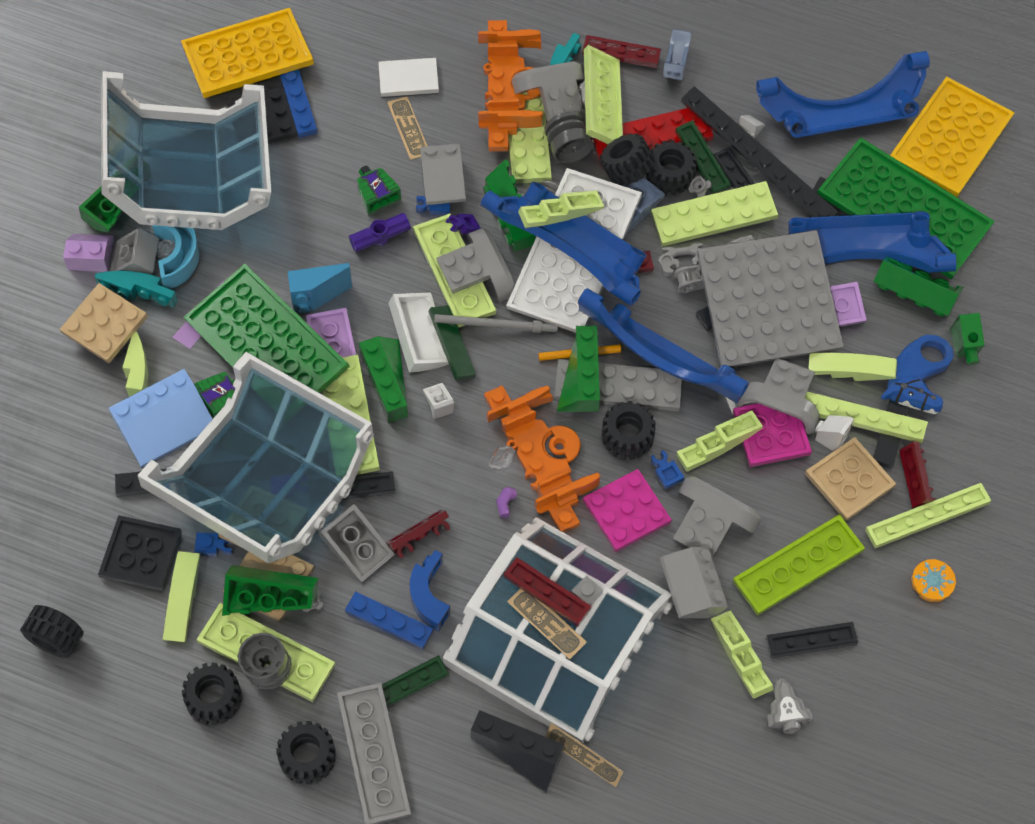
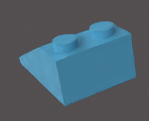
(318, 285)

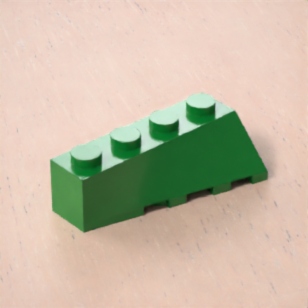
(505, 186)
(99, 212)
(917, 286)
(385, 371)
(581, 381)
(266, 590)

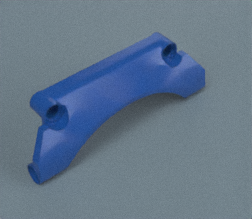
(876, 105)
(875, 236)
(581, 238)
(661, 351)

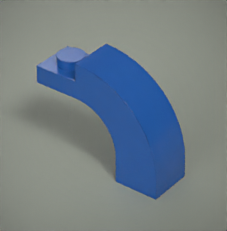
(428, 608)

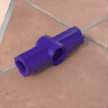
(370, 237)

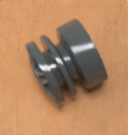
(568, 137)
(261, 650)

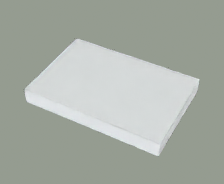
(408, 77)

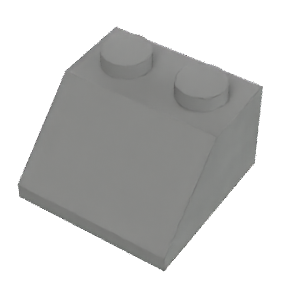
(135, 252)

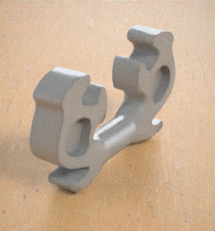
(667, 261)

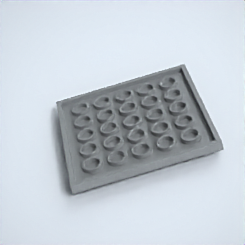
(769, 299)

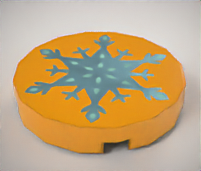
(933, 580)

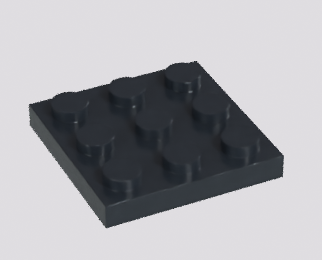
(278, 115)
(140, 553)

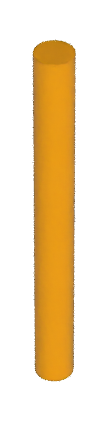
(566, 353)

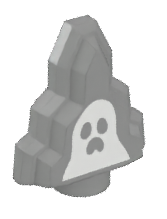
(787, 709)

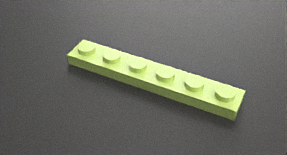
(870, 418)
(927, 515)

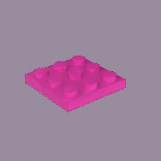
(779, 439)
(627, 510)

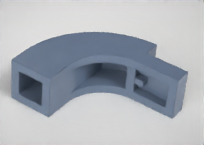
(677, 54)

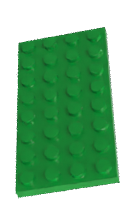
(879, 184)
(253, 319)

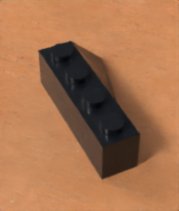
(519, 748)

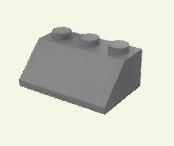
(694, 583)

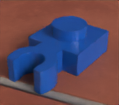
(435, 209)
(667, 473)
(209, 544)

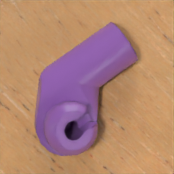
(503, 500)

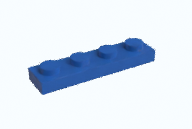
(298, 103)
(389, 620)

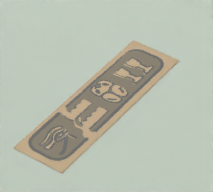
(407, 126)
(547, 623)
(585, 755)

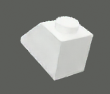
(833, 431)

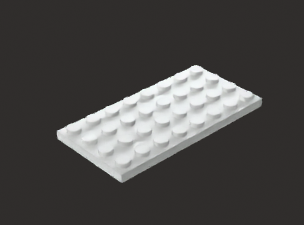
(553, 280)

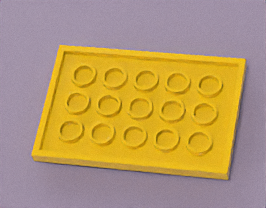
(247, 52)
(952, 135)

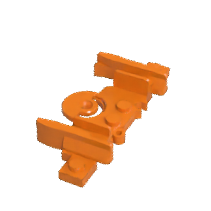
(505, 108)
(528, 437)

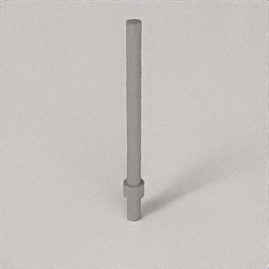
(535, 326)

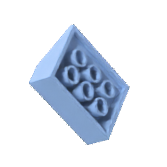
(161, 417)

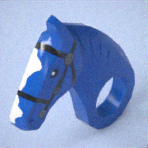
(912, 369)

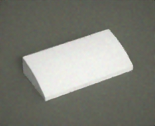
(416, 331)

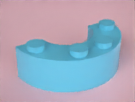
(183, 259)

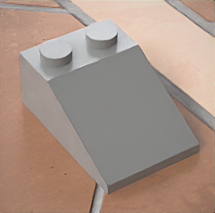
(442, 174)
(355, 542)

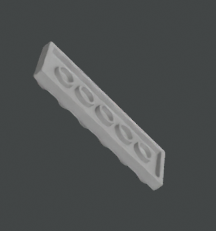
(630, 383)
(373, 754)

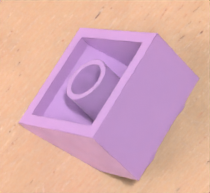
(88, 252)

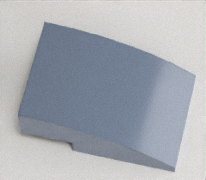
(650, 199)

